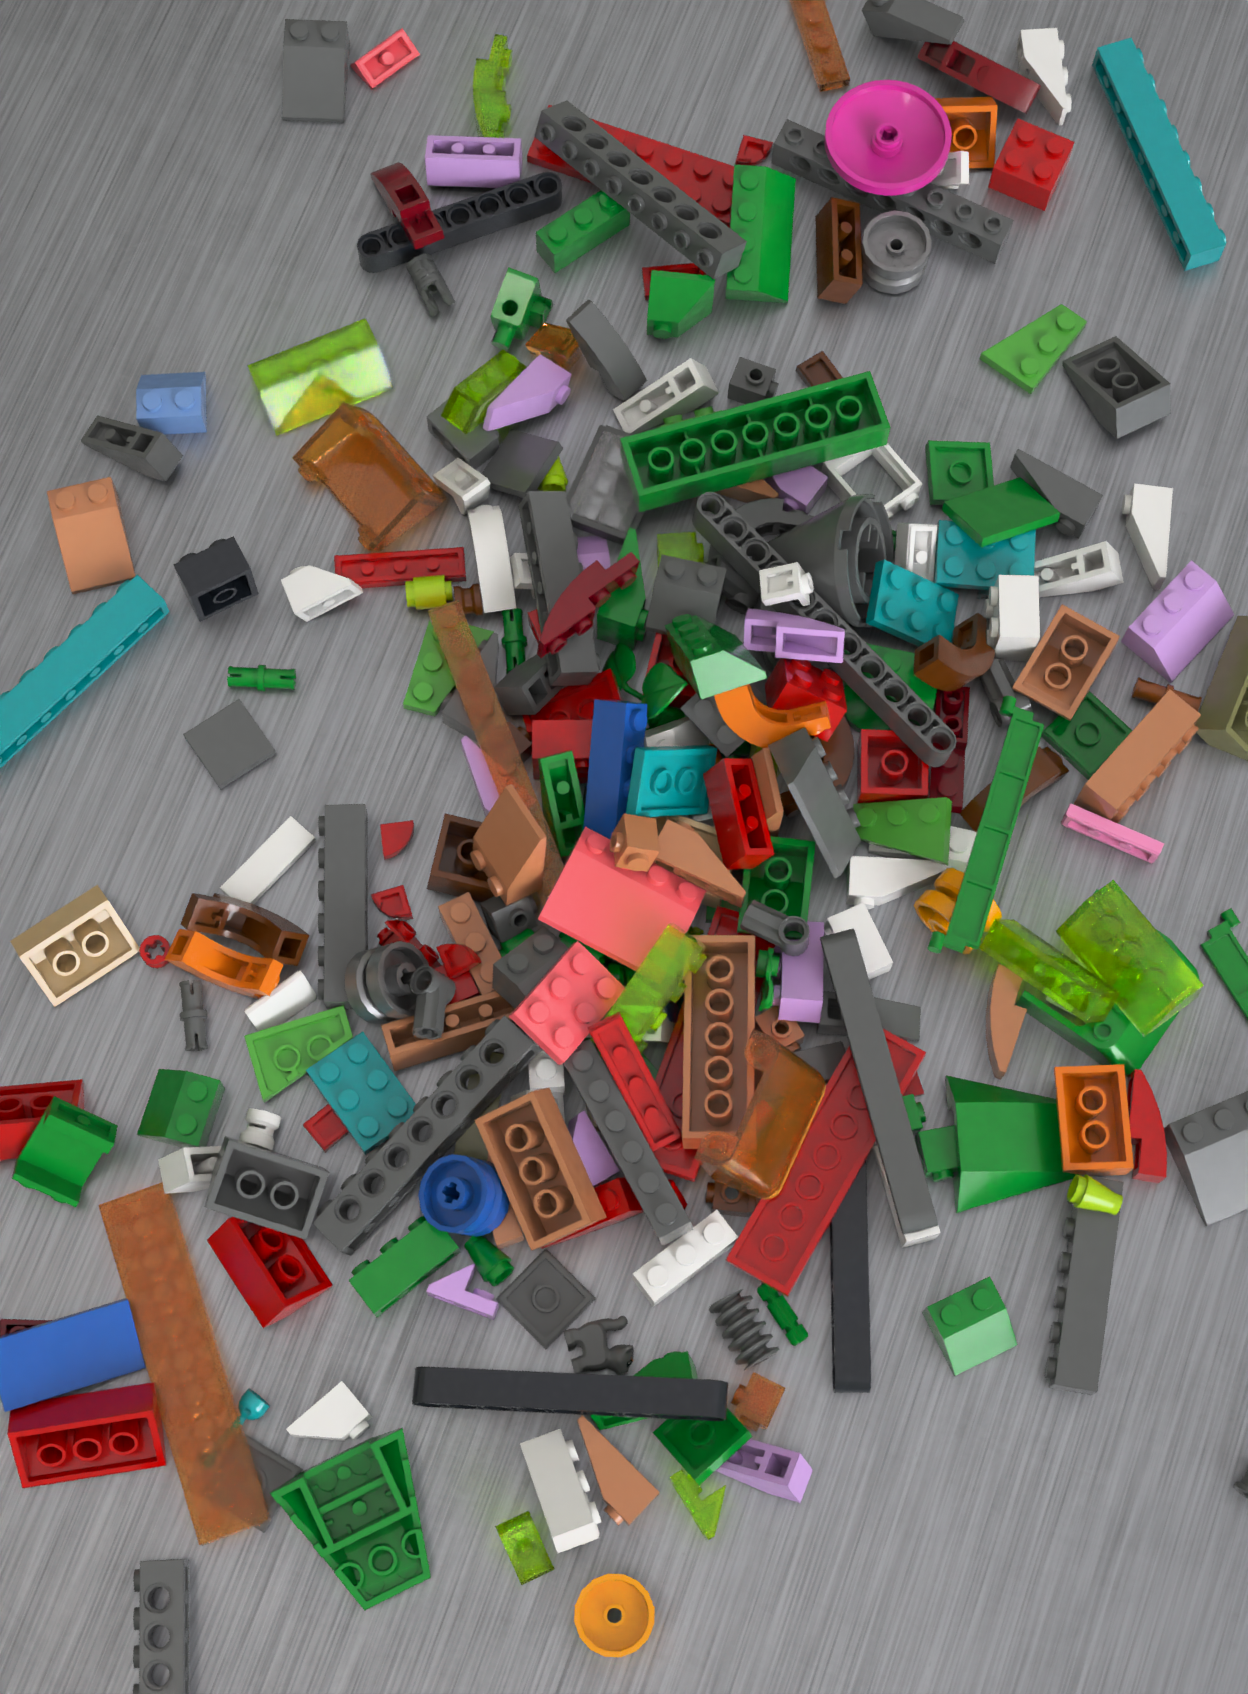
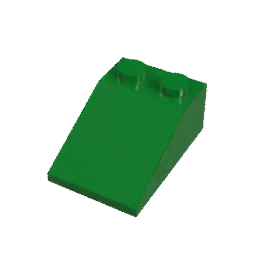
(624, 613)
(782, 880)

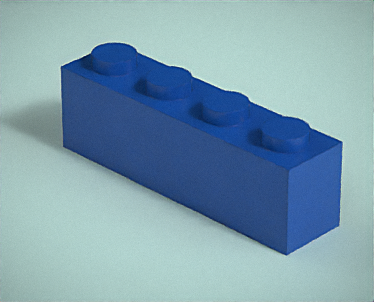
(615, 733)

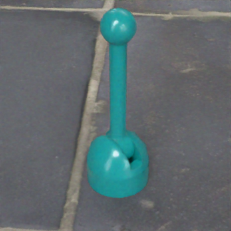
(251, 1406)

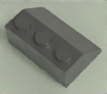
(265, 1187)

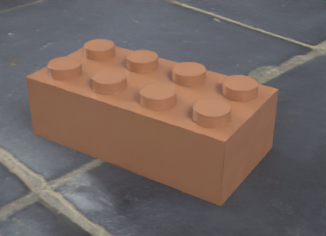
(1140, 759)
(540, 1168)

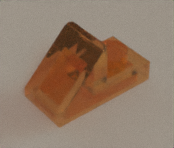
(556, 344)

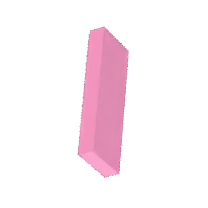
(1112, 833)

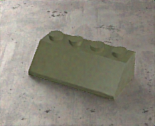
(1225, 706)

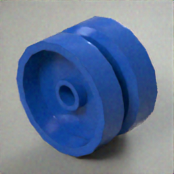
(463, 1196)

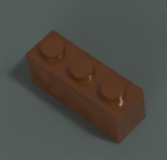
(838, 250)

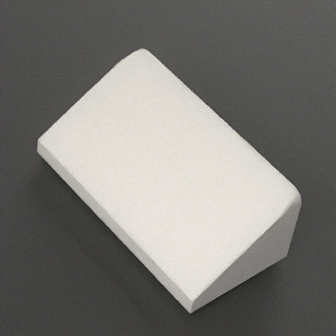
(916, 548)
(283, 1002)

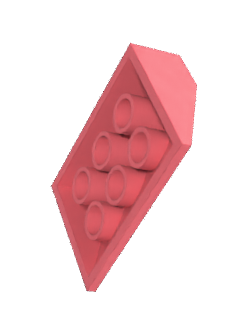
(614, 906)

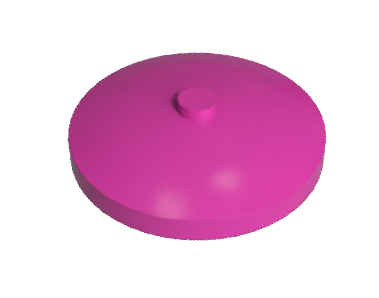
(887, 137)

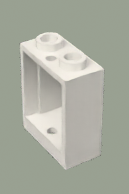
(890, 462)

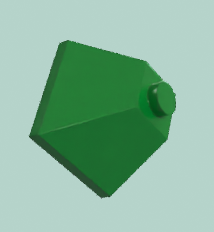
(677, 302)

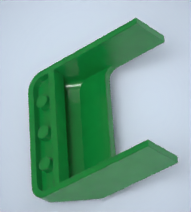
(1109, 1041)

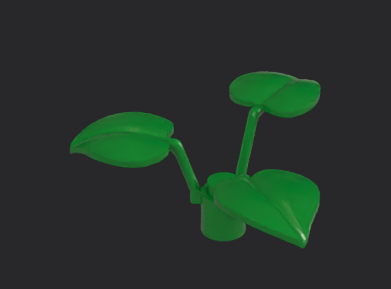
(659, 686)

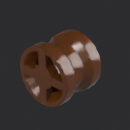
(469, 599)

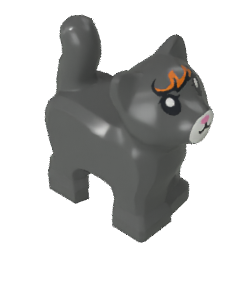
(596, 1354)

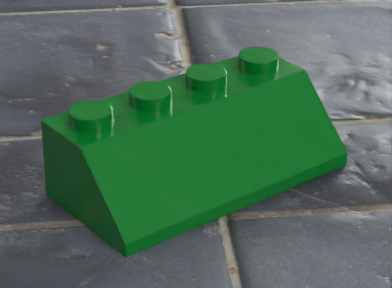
(764, 218)
(710, 656)

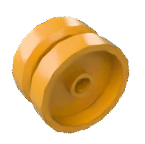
(937, 905)
(619, 1593)

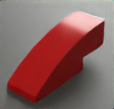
(1146, 1130)

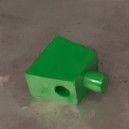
(513, 306)

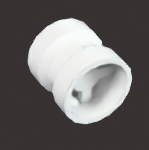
(260, 1128)

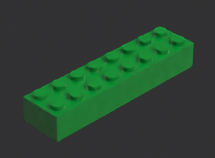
(754, 441)

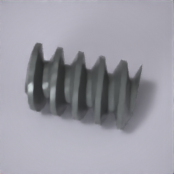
(743, 1329)

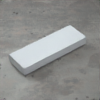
(269, 862)

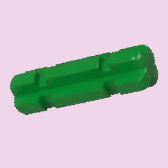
(783, 1314)

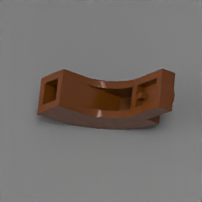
(956, 664)
(839, 752)
(1045, 771)
(248, 924)

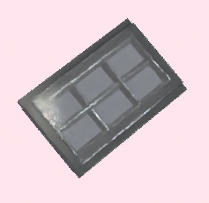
(601, 491)

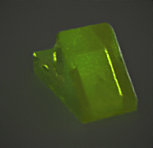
(704, 1511)
(524, 1547)

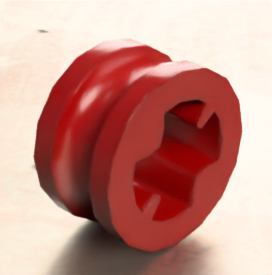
(152, 942)

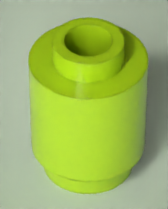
(428, 592)

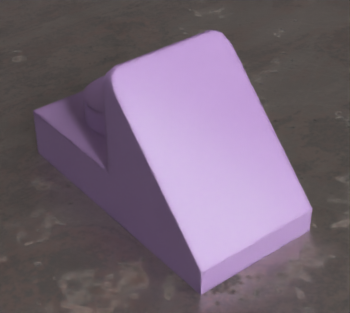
(454, 1290)

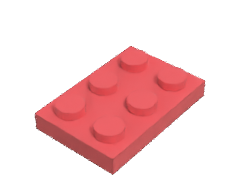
(567, 1002)

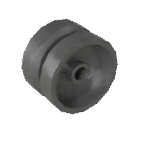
(895, 252)
(380, 982)

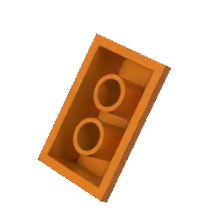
(973, 128)
(1093, 1120)

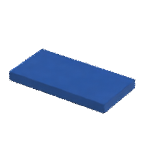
(68, 1354)

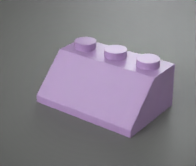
(1179, 622)

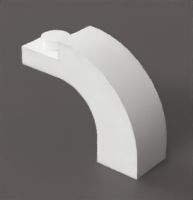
(492, 558)

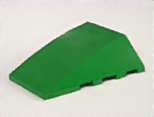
(1002, 1142)
(362, 1517)

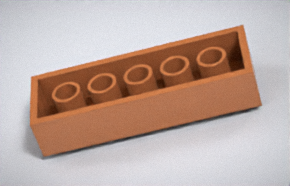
(716, 1030)

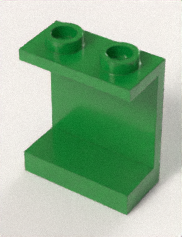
(63, 1151)

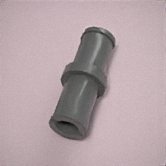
(193, 1015)

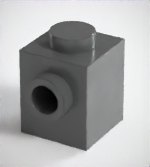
(752, 382)
(508, 921)

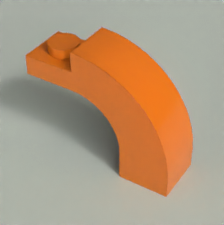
(765, 725)
(224, 966)

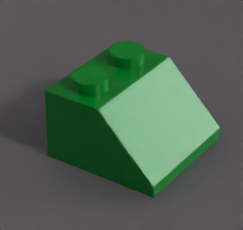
(181, 1108)
(971, 1326)

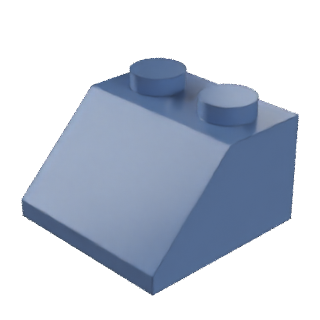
(172, 402)

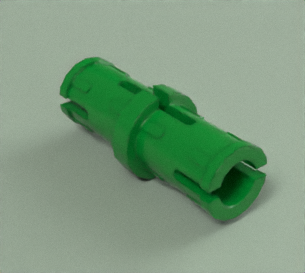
(513, 640)
(261, 677)

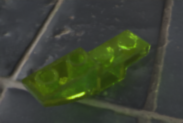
(488, 90)

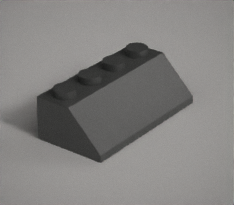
(818, 798)

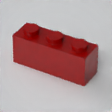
(738, 813)

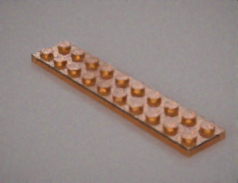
(184, 1364)

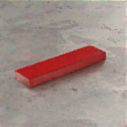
(396, 567)
(635, 1081)

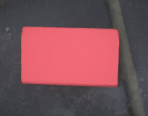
(385, 59)

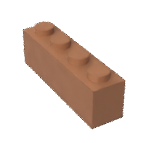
(463, 1027)

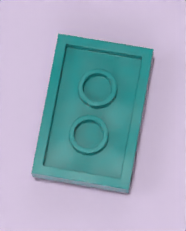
(968, 566)
(910, 605)
(670, 780)
(362, 1091)

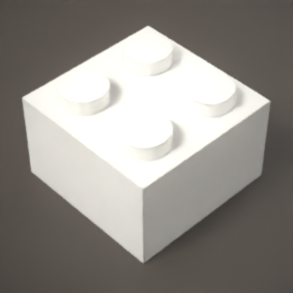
(1013, 617)

